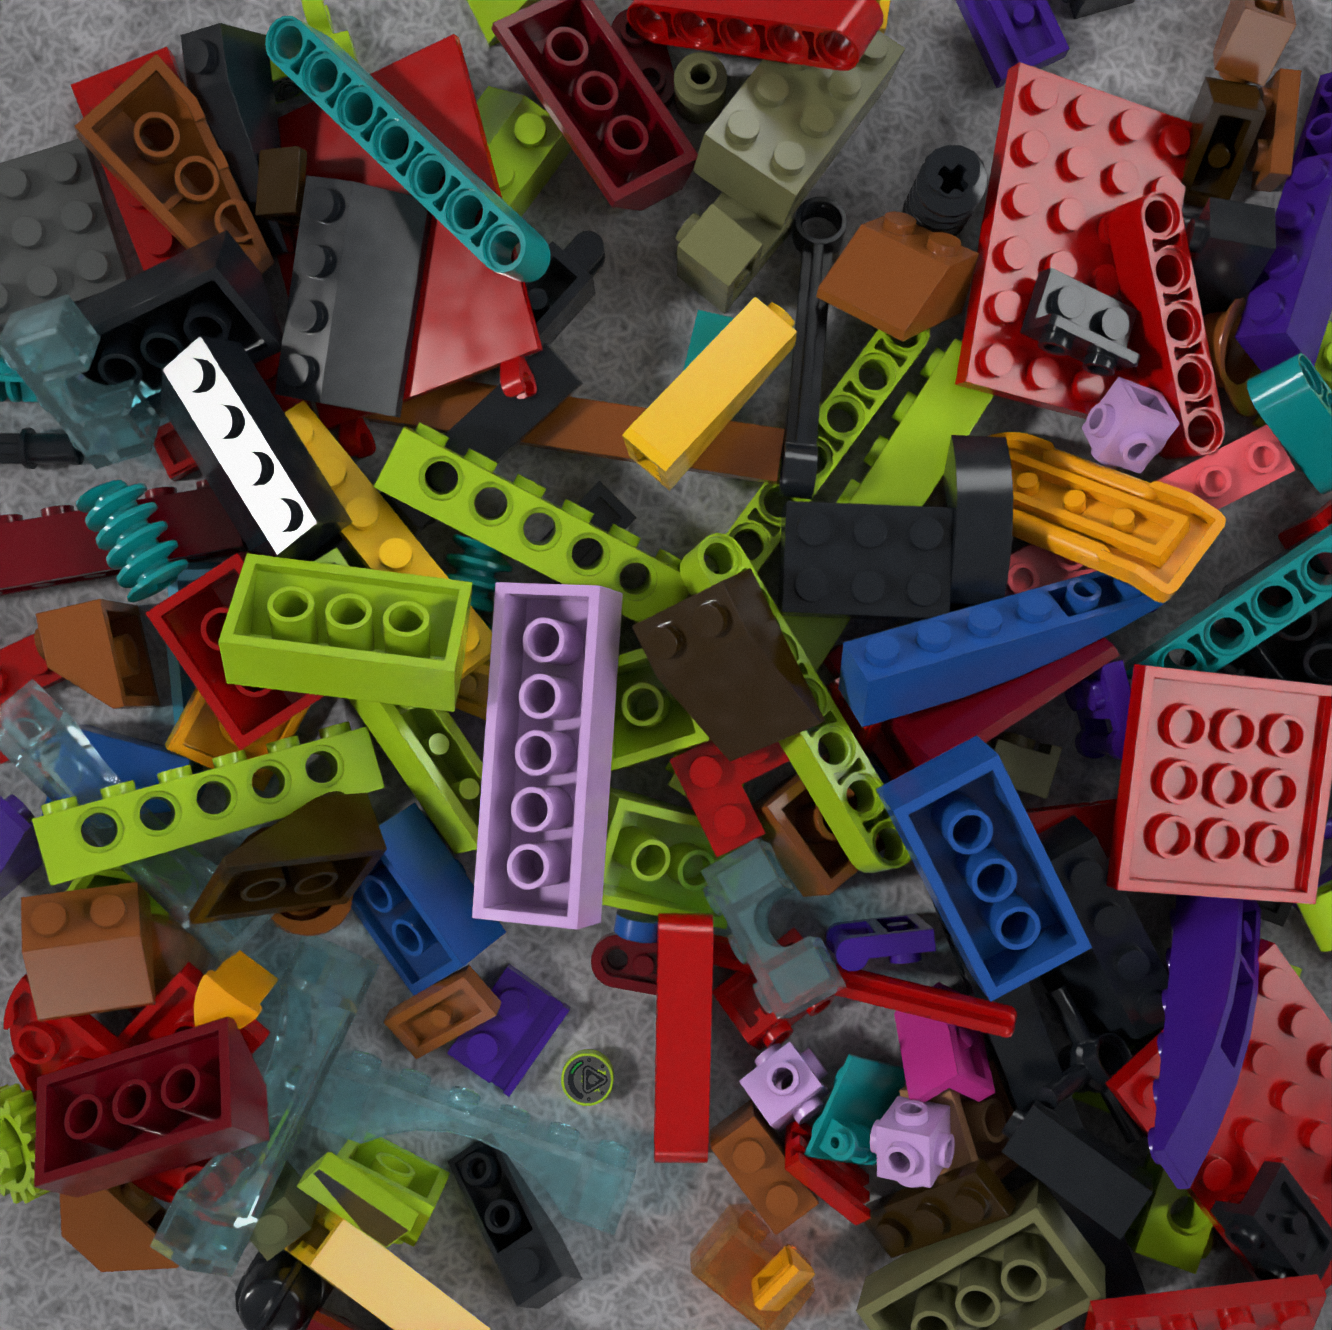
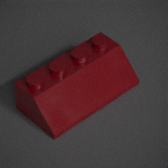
(599, 100)
(987, 713)
(148, 1110)

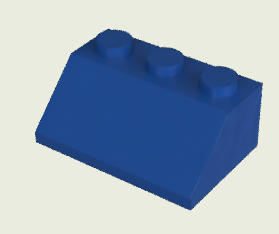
(421, 904)

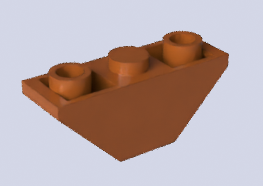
(115, 1228)

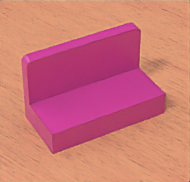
(942, 1057)

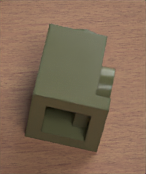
(1028, 769)
(285, 1216)

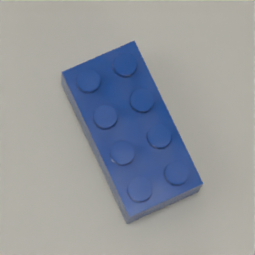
(984, 867)

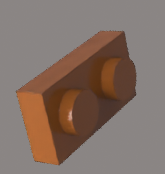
(1274, 144)
(442, 1012)

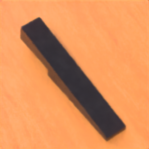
(490, 429)

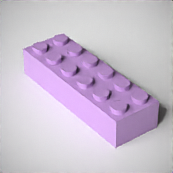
(547, 754)

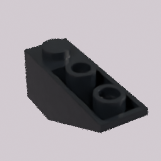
(514, 1226)

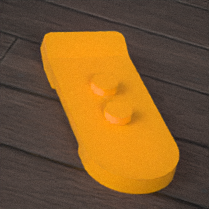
(1108, 518)

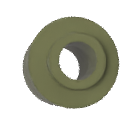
(700, 87)

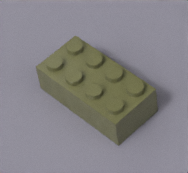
(789, 129)
(1001, 1276)

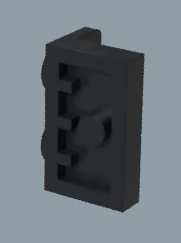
(1080, 323)
(1277, 1226)

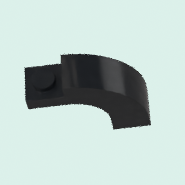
(981, 493)

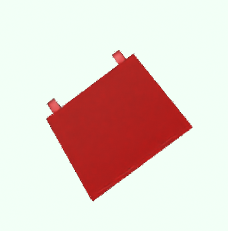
(465, 311)

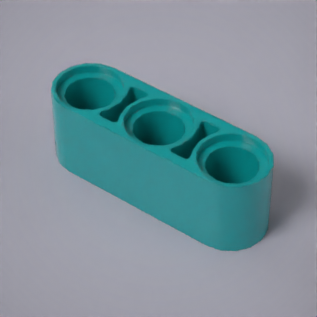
(1299, 413)

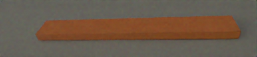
(597, 430)

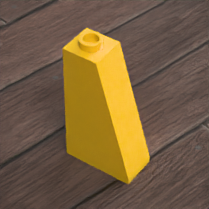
(710, 392)
(377, 1277)

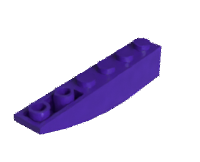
(1294, 291)
(1205, 1026)

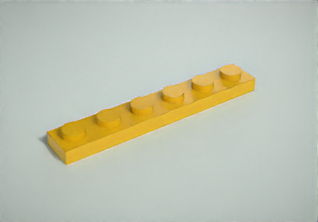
(376, 530)

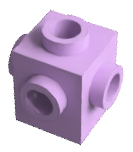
(1129, 426)
(768, 1083)
(913, 1142)

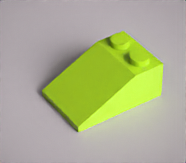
(656, 857)

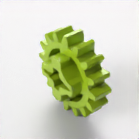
(18, 1144)

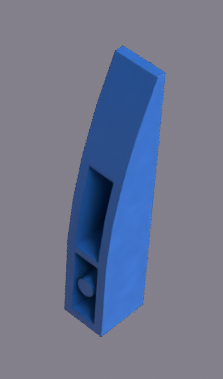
(982, 645)

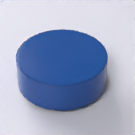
(636, 926)

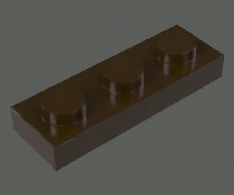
(953, 1205)

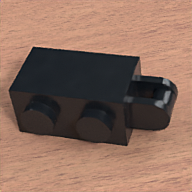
(566, 284)

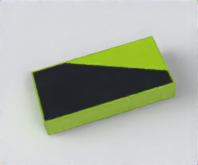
(358, 1199)

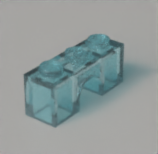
(50, 352)
(744, 890)

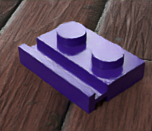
(1013, 33)
(512, 1040)

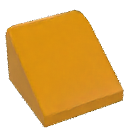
(780, 1280)

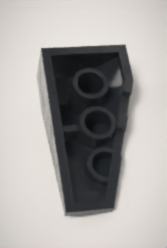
(235, 89)

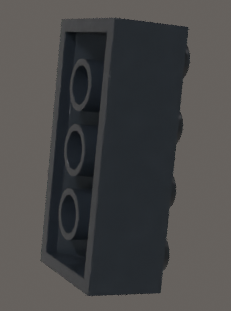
(353, 296)
(164, 309)
(249, 451)
(1121, 976)

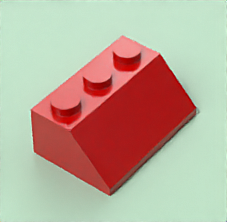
(191, 629)

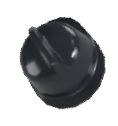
(279, 1293)

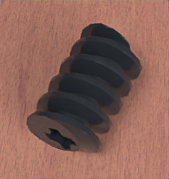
(947, 189)

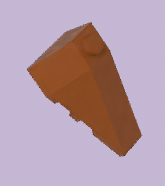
(168, 159)

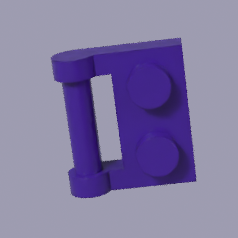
(1097, 698)
(897, 937)

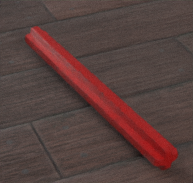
(904, 996)

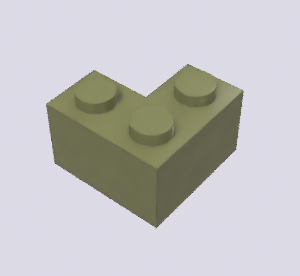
(725, 250)

